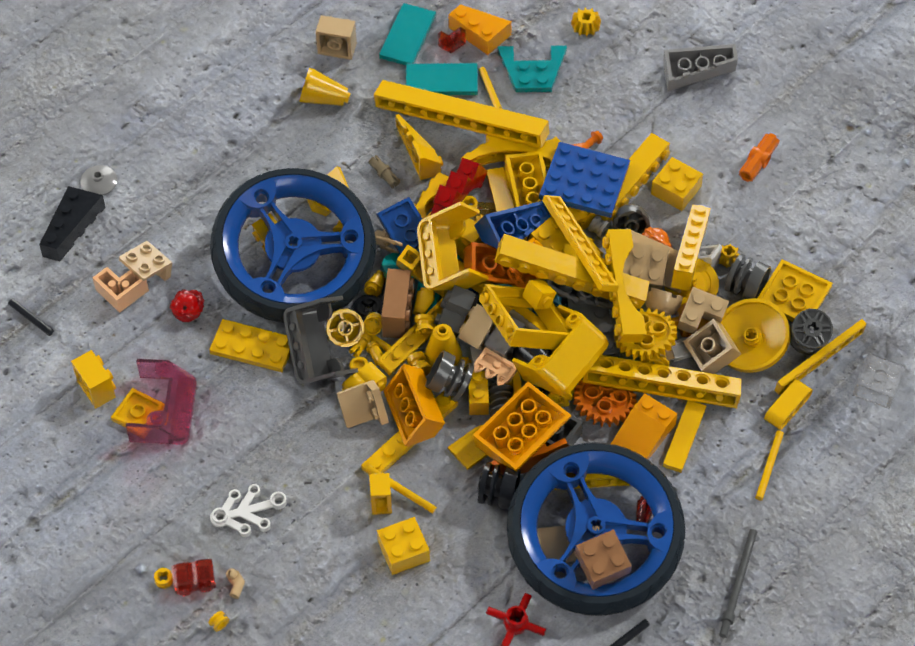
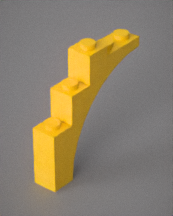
(496, 149)

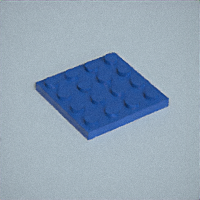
(585, 179)

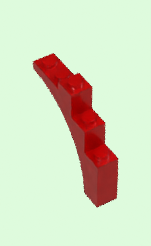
(459, 184)

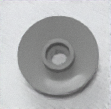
(102, 185)

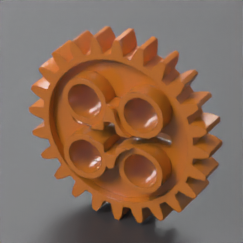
(603, 403)

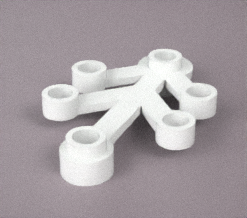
(245, 510)

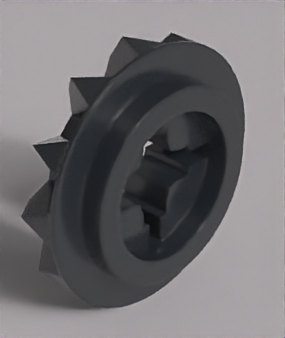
(367, 301)

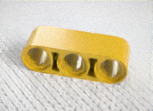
(788, 404)

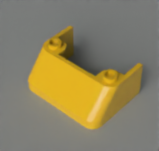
(439, 252)
(570, 359)

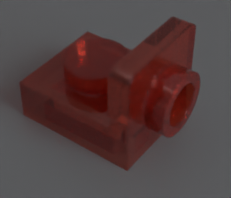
(453, 40)

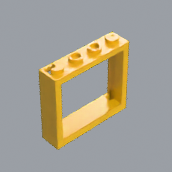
(493, 299)

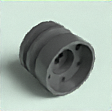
(745, 277)
(807, 342)
(447, 375)

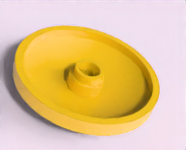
(758, 332)

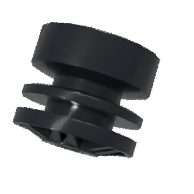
(497, 485)

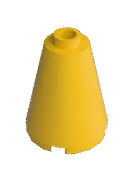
(323, 90)
(442, 339)

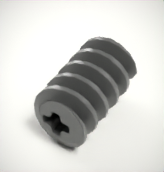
(498, 396)

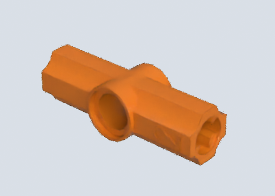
(759, 157)

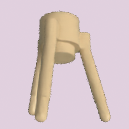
(384, 241)

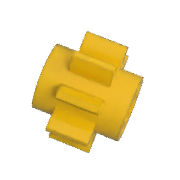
(728, 255)

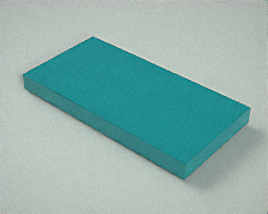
(407, 34)
(444, 78)

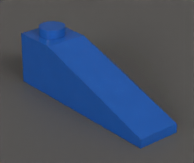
(514, 222)

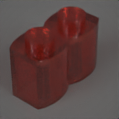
(193, 577)

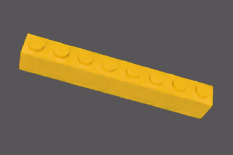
(561, 268)

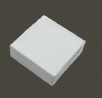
(680, 350)

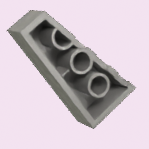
(697, 64)

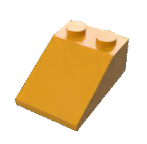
(646, 426)

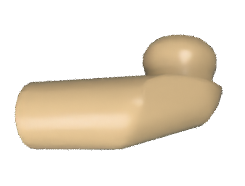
(237, 582)

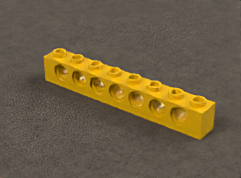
(665, 381)

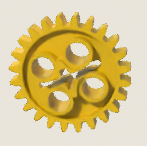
(659, 337)

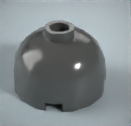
(631, 217)

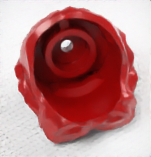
(192, 300)

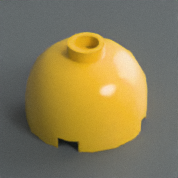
(344, 327)

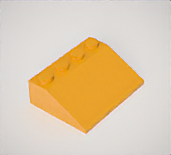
(520, 427)

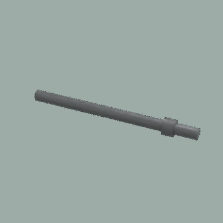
(729, 616)

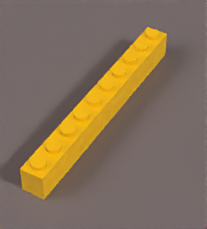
(462, 113)

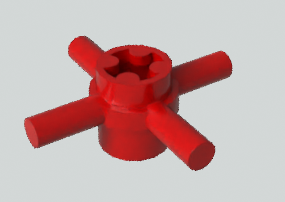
(510, 617)

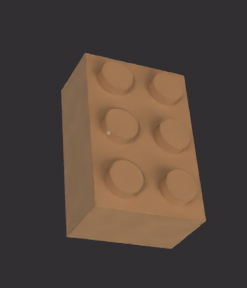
(397, 303)

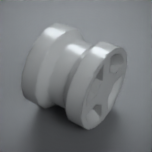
(599, 226)

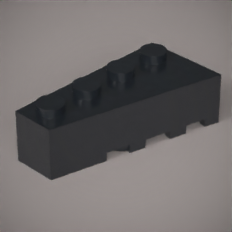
(69, 222)

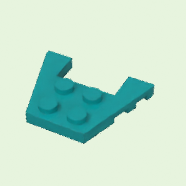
(532, 74)

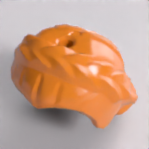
(658, 235)

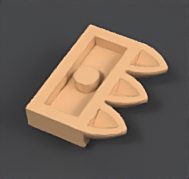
(495, 366)

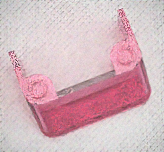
(175, 422)

